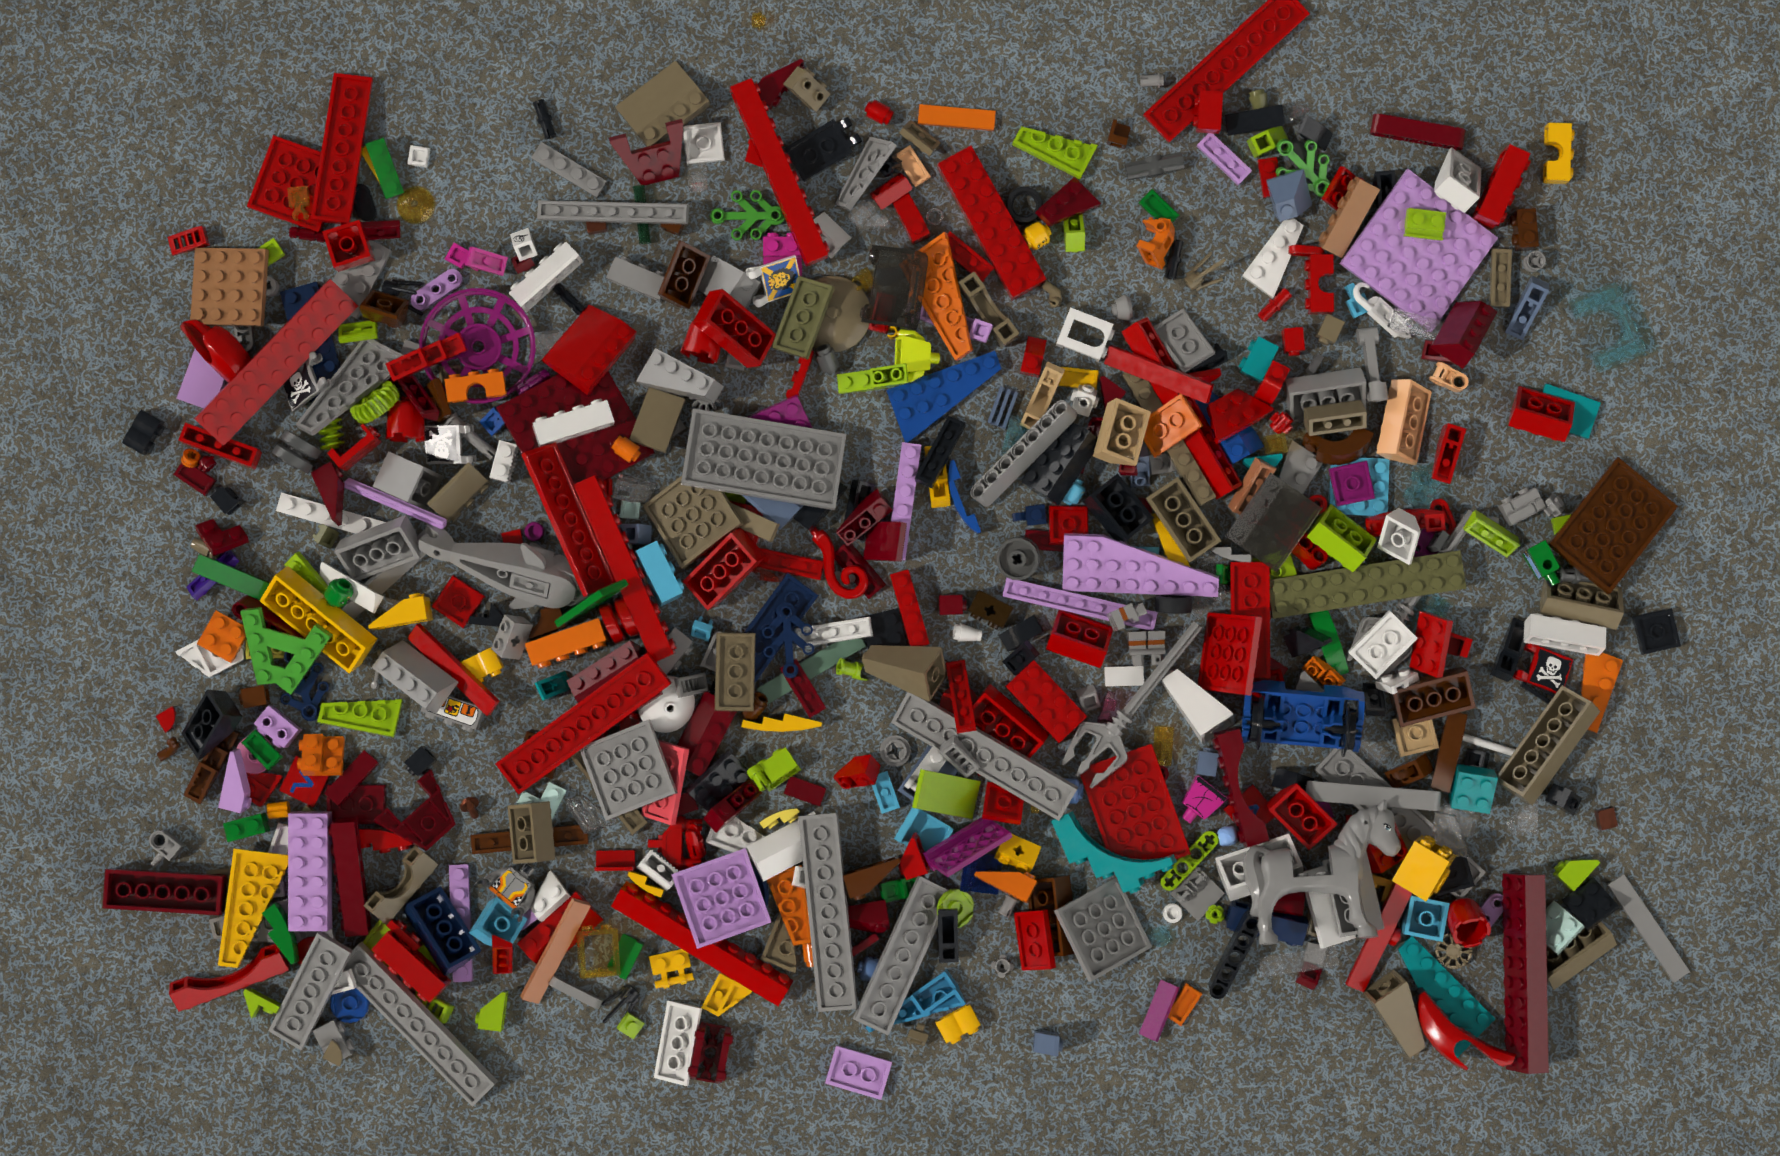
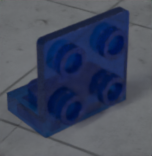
(969, 882)

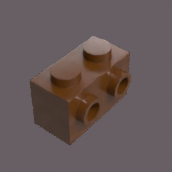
(1524, 229)

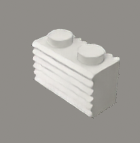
(504, 462)
(657, 869)

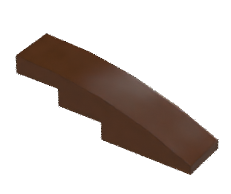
(1448, 751)
(209, 769)

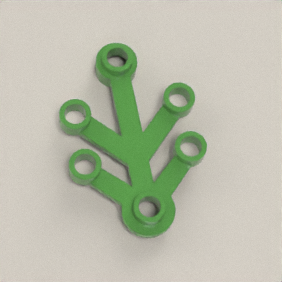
(1308, 167)
(750, 215)

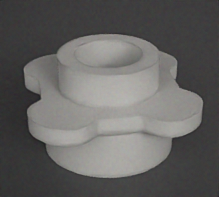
(1007, 966)

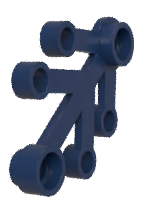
(787, 637)
(304, 689)

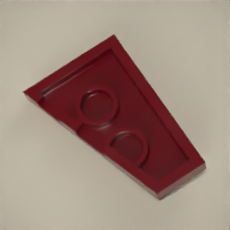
(1067, 202)

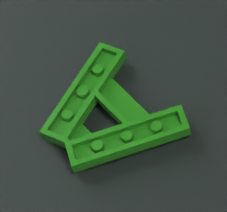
(261, 641)

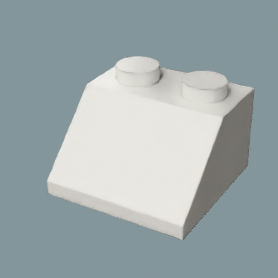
(1400, 535)

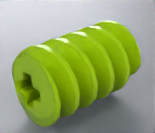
(331, 435)

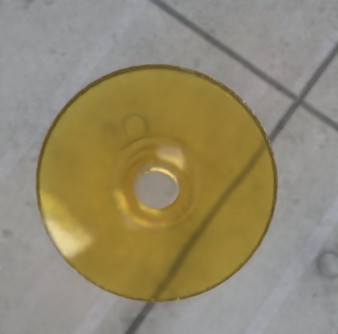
(422, 211)

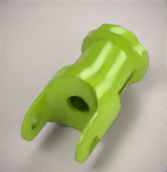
(849, 668)

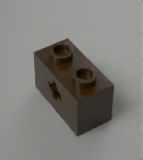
(1000, 608)

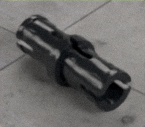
(544, 119)
(1173, 259)

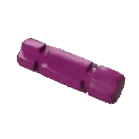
(533, 381)

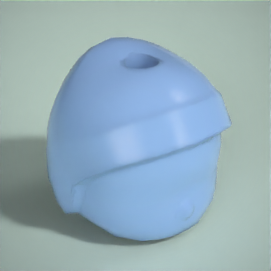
(1227, 836)

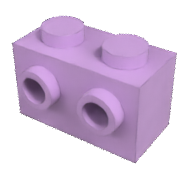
(277, 727)

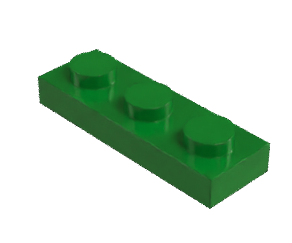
(384, 168)

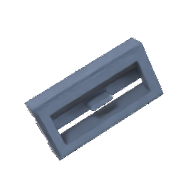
(1008, 392)

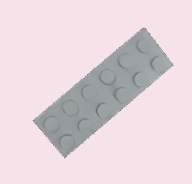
(310, 990)

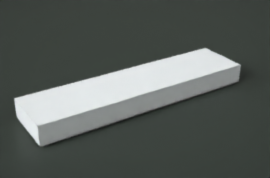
(837, 631)

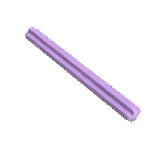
(395, 503)

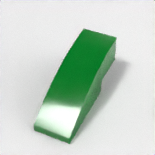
(280, 935)

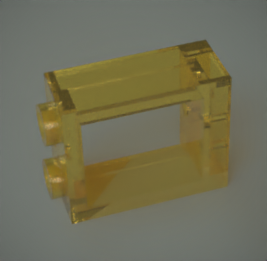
(599, 971)

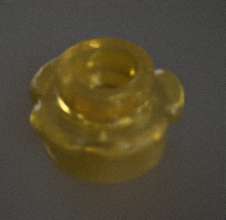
(758, 20)

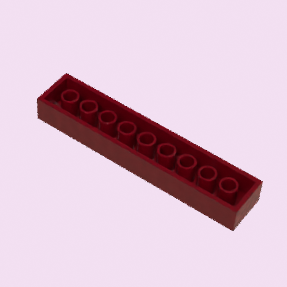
(1525, 971)

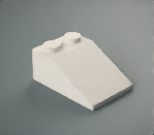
(1458, 181)

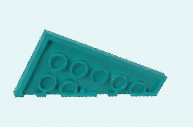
(1446, 991)

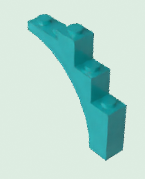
(1129, 871)

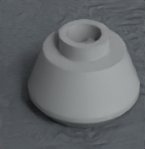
(1122, 308)

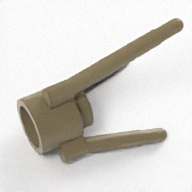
(1194, 279)

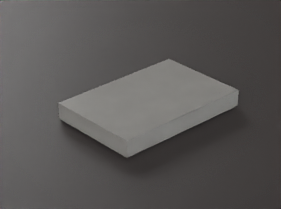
(1183, 341)

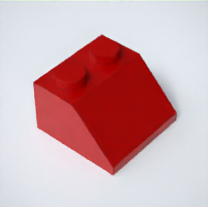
(348, 246)

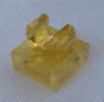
(865, 278)

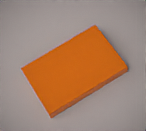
(1170, 425)

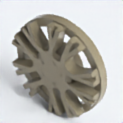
(1453, 951)

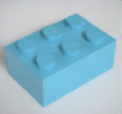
(659, 573)

